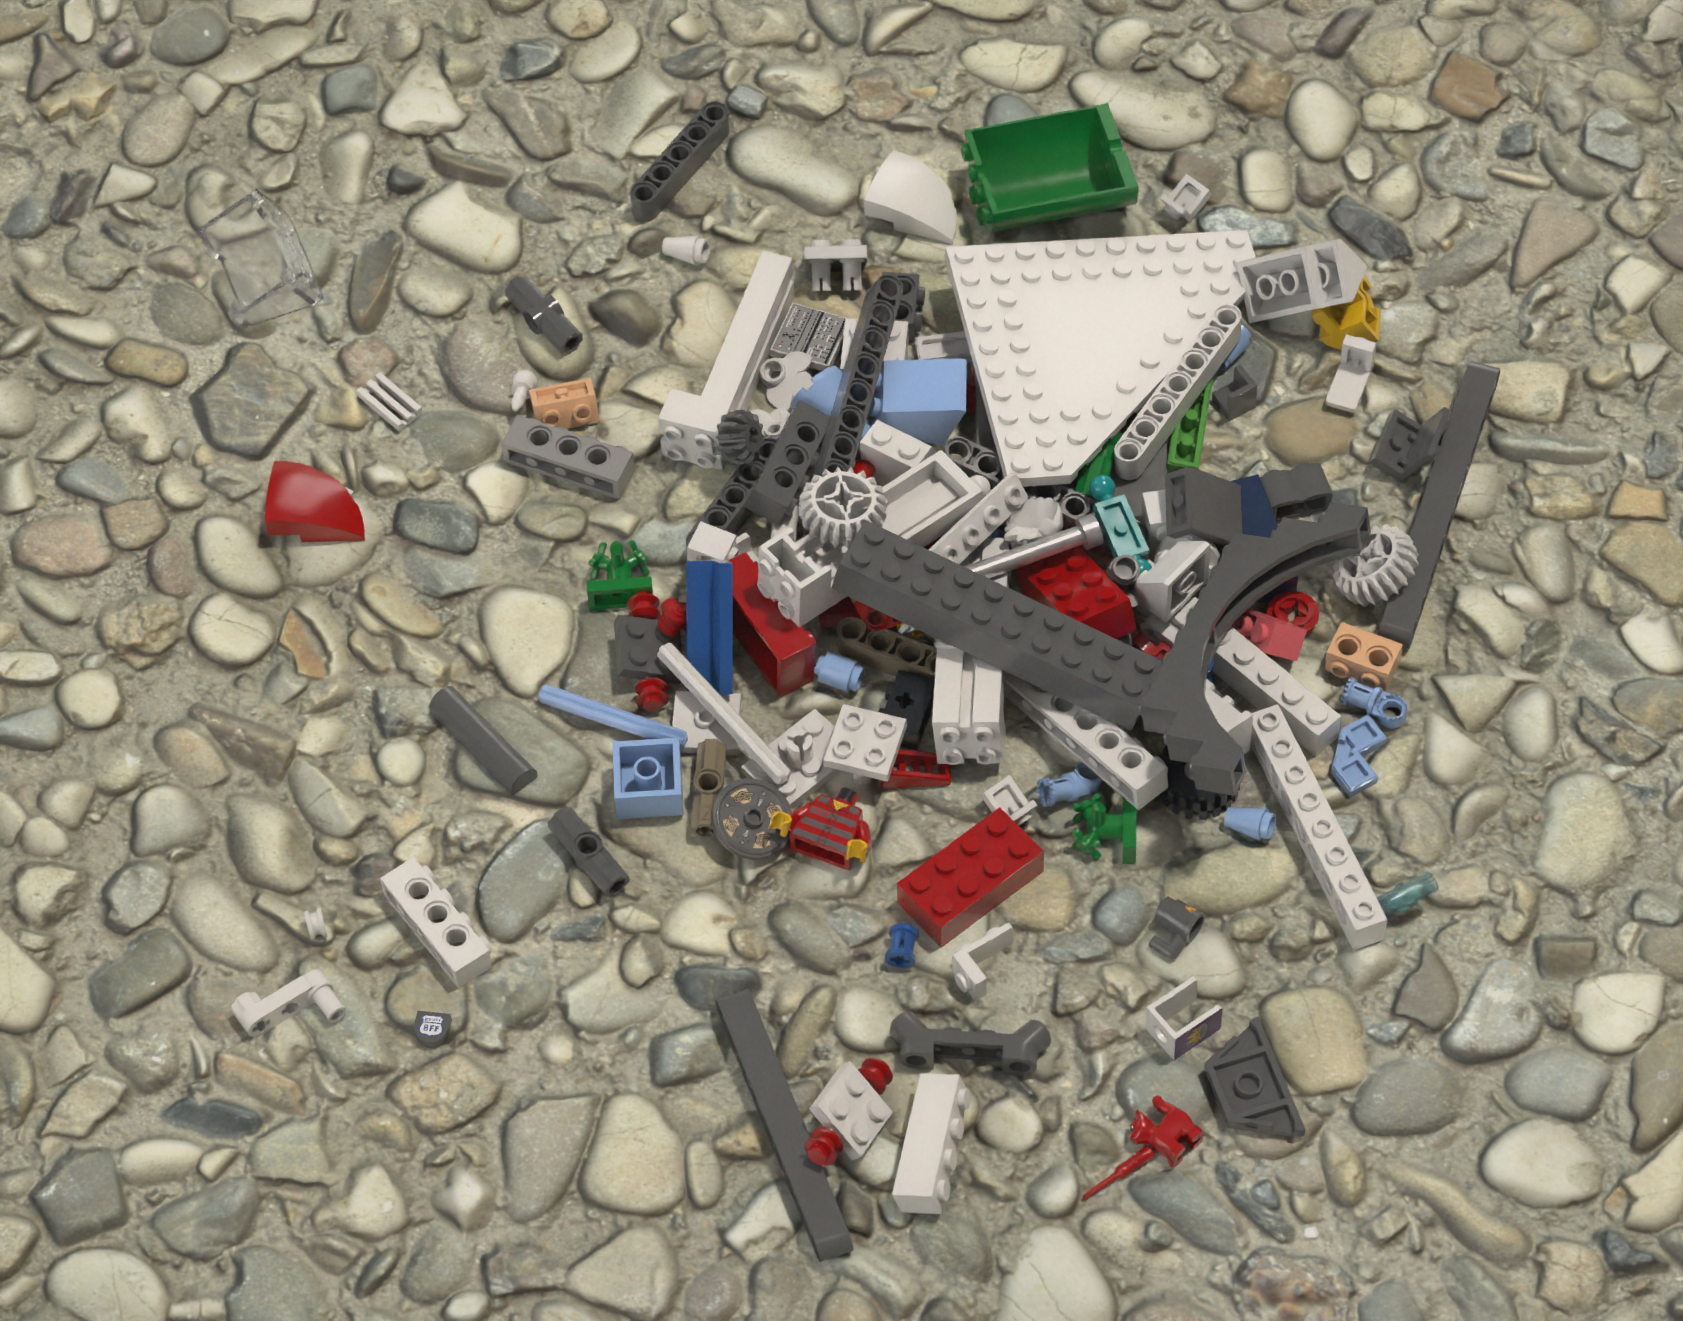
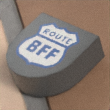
(432, 1028)

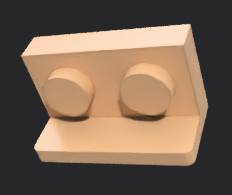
(566, 404)

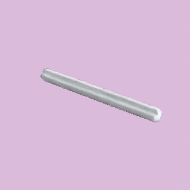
(724, 713)

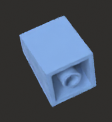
(921, 397)

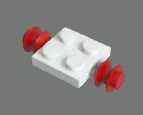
(849, 1111)

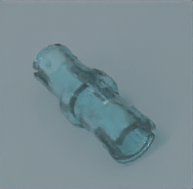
(1406, 894)

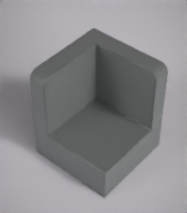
(1237, 396)

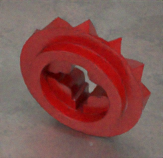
(1286, 602)

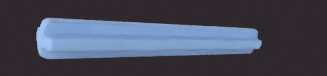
(609, 715)

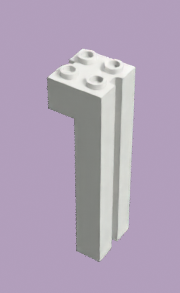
(691, 419)
(919, 508)
(970, 693)

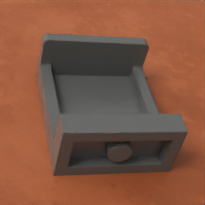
(1202, 506)

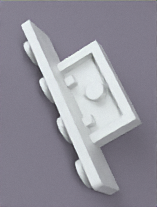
(981, 520)

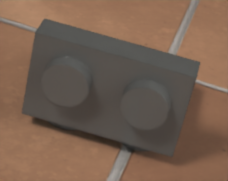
(1408, 445)

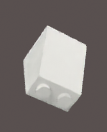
(892, 451)

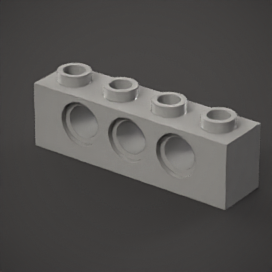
(553, 457)

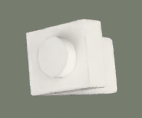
(1352, 373)
(966, 958)

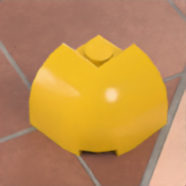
(1350, 318)

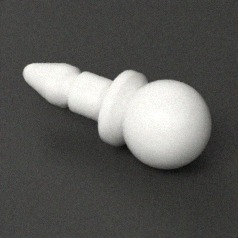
(521, 384)

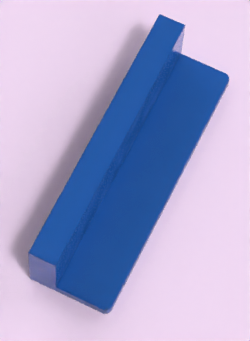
(710, 621)

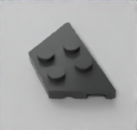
(1252, 1085)

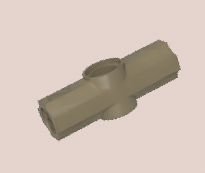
(709, 773)

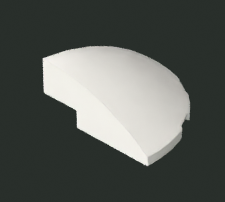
(912, 198)

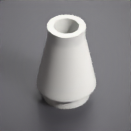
(687, 248)

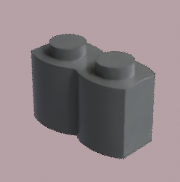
(1297, 490)

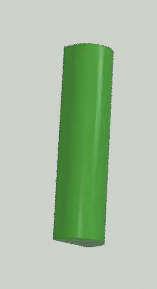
(1188, 435)

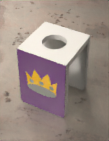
(1191, 1035)

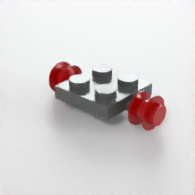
(637, 649)

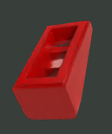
(910, 779)

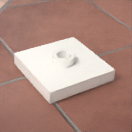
(699, 722)

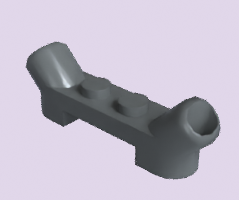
(1015, 1051)

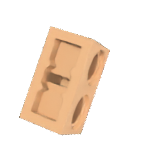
(1365, 651)

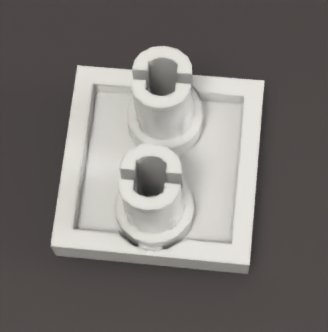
(821, 254)
(865, 744)

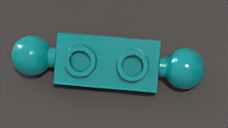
(1118, 522)

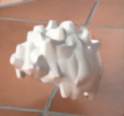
(1033, 521)

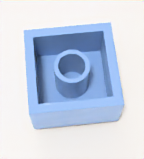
(647, 778)

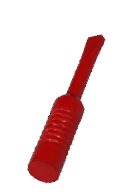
(1123, 1170)

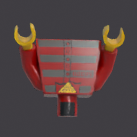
(827, 829)

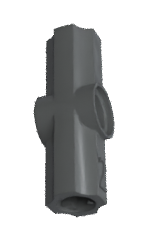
(543, 314)
(599, 864)

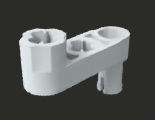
(262, 1015)

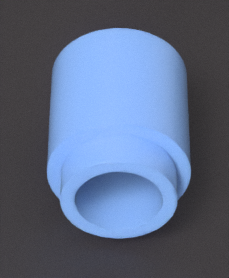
(839, 672)

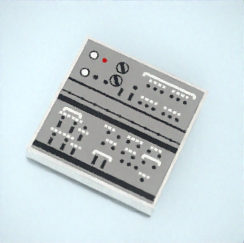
(812, 333)

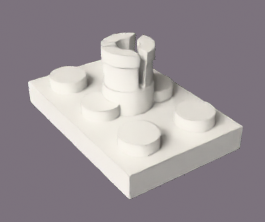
(803, 753)

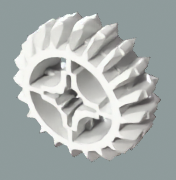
(826, 517)
(1379, 567)

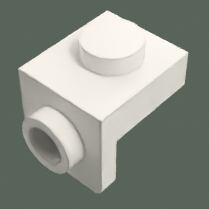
(1186, 199)
(1010, 799)

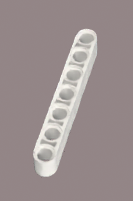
(1188, 377)

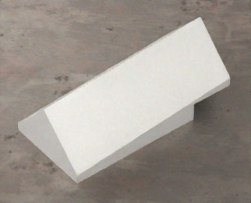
(1300, 280)

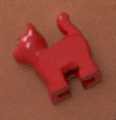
(1168, 1135)

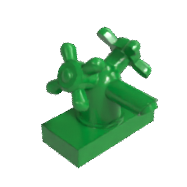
(619, 583)
(1105, 827)

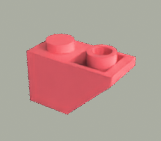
(1271, 634)

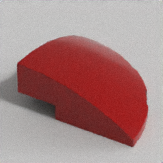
(310, 505)

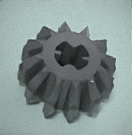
(740, 437)

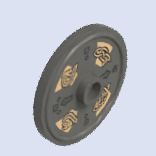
(743, 817)

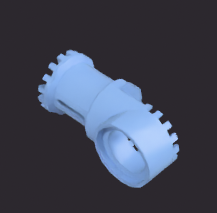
(1375, 702)
(1068, 786)

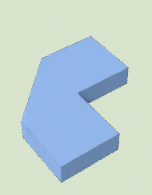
(1348, 764)

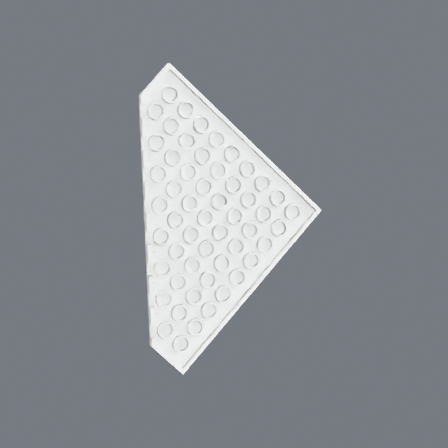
(1083, 334)

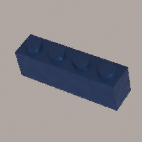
(1260, 521)

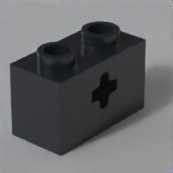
(910, 699)

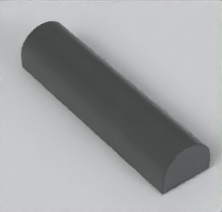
(481, 740)

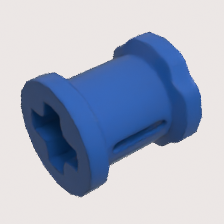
(892, 955)

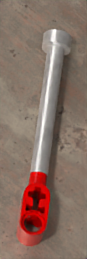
(1085, 533)

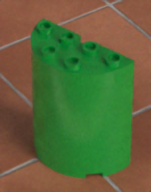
(1048, 168)

